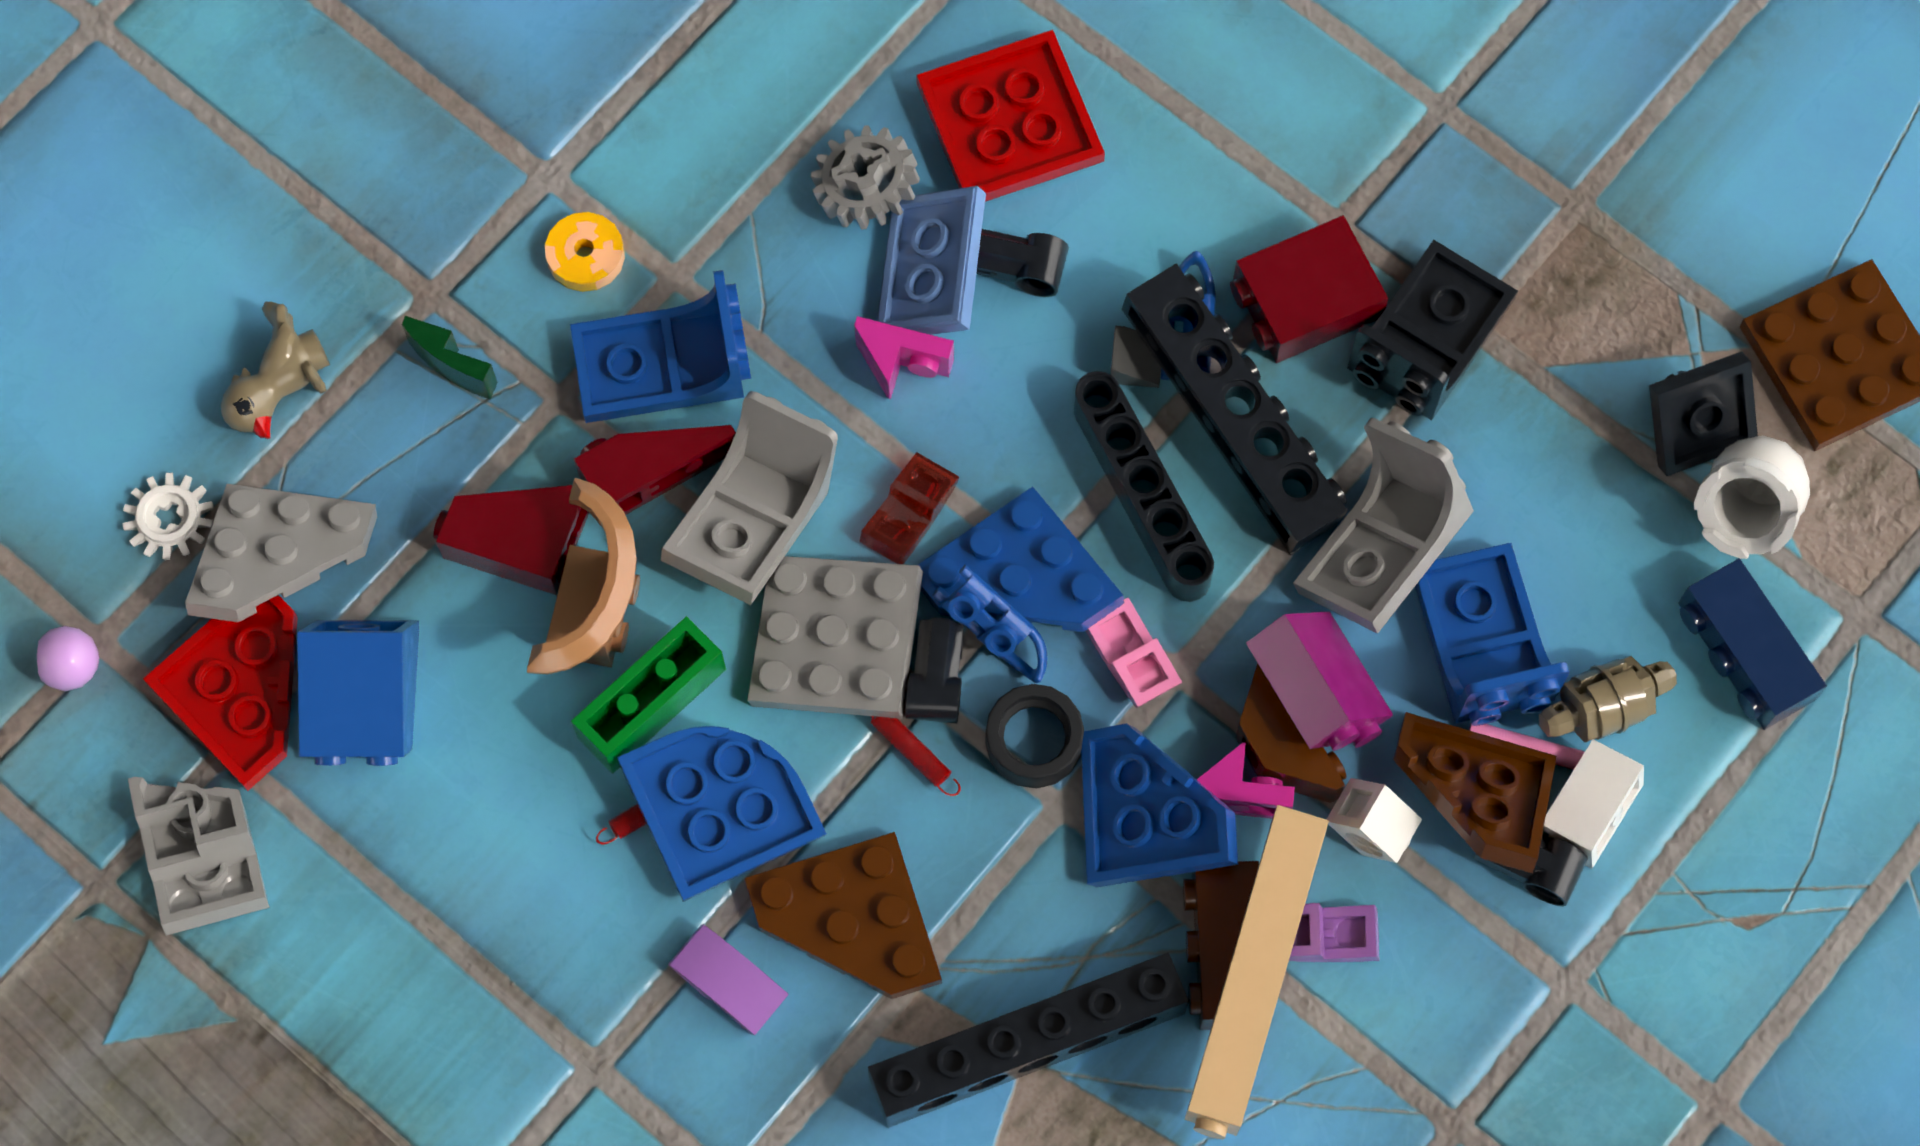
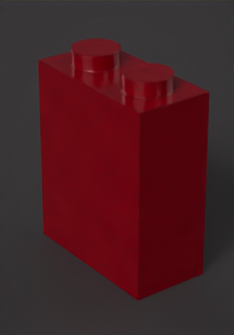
(1308, 289)

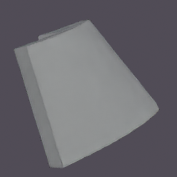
(197, 853)

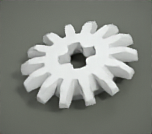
(163, 498)

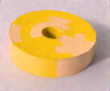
(582, 231)

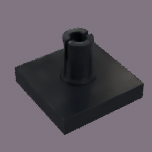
(1702, 412)

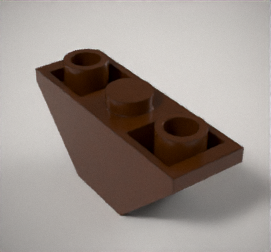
(1280, 751)

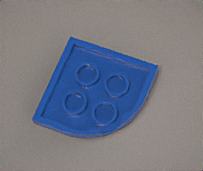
(718, 804)

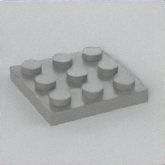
(836, 637)

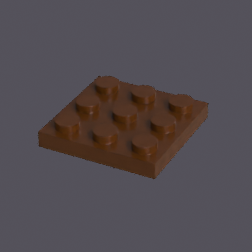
(1839, 354)

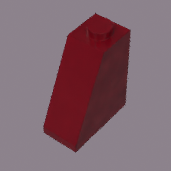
(513, 534)

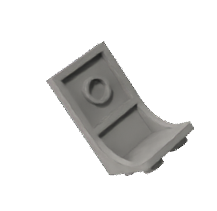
(756, 499)
(1392, 532)

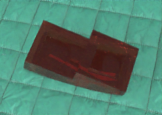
(909, 509)

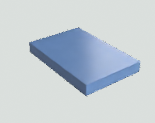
(933, 261)

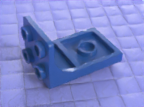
(662, 357)
(1487, 636)

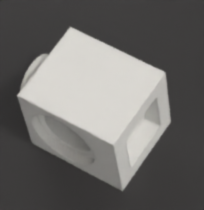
(1374, 820)

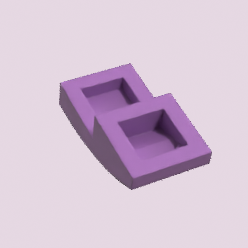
(1337, 934)
(728, 979)

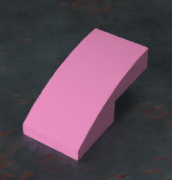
(1133, 655)

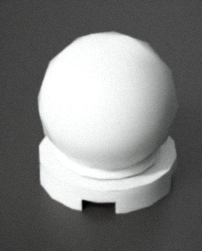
(1753, 497)

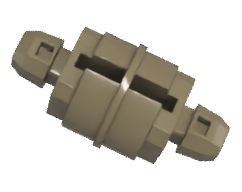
(1608, 699)

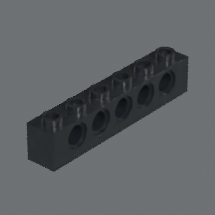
(1291, 518)
(1028, 1039)

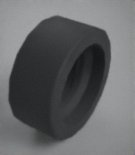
(1038, 697)

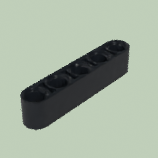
(1149, 508)

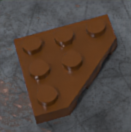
(1481, 786)
(851, 914)

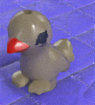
(285, 367)

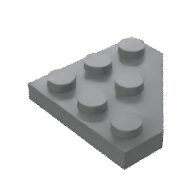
(273, 546)

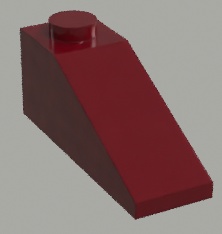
(650, 463)

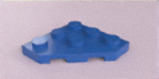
(1030, 563)
(1147, 812)

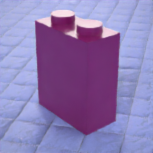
(1320, 680)

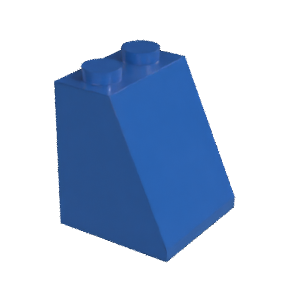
(357, 690)

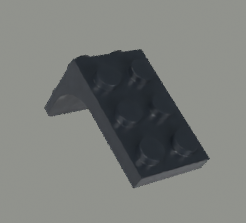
(1430, 331)

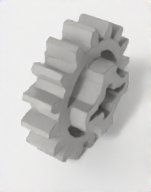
(865, 177)

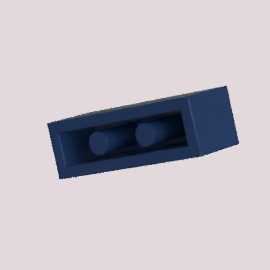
(1750, 644)

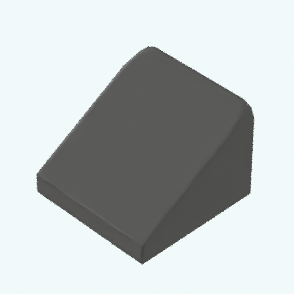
(1132, 360)

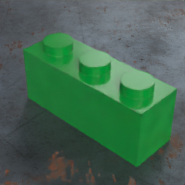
(649, 694)

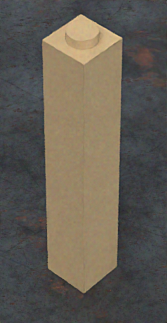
(1256, 973)

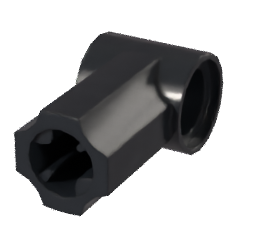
(1029, 262)
(936, 684)
(1554, 873)

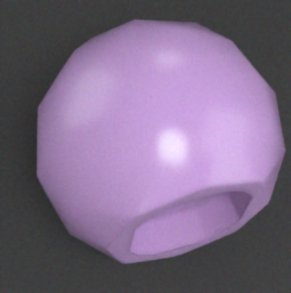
(66, 658)

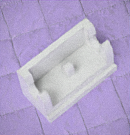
(1594, 800)

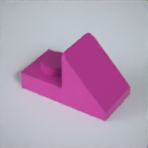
(890, 346)
(1251, 798)

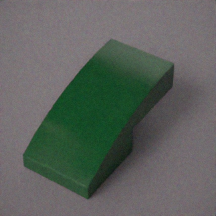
(441, 353)

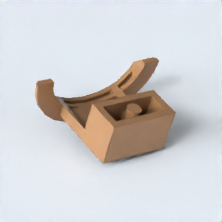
(592, 592)

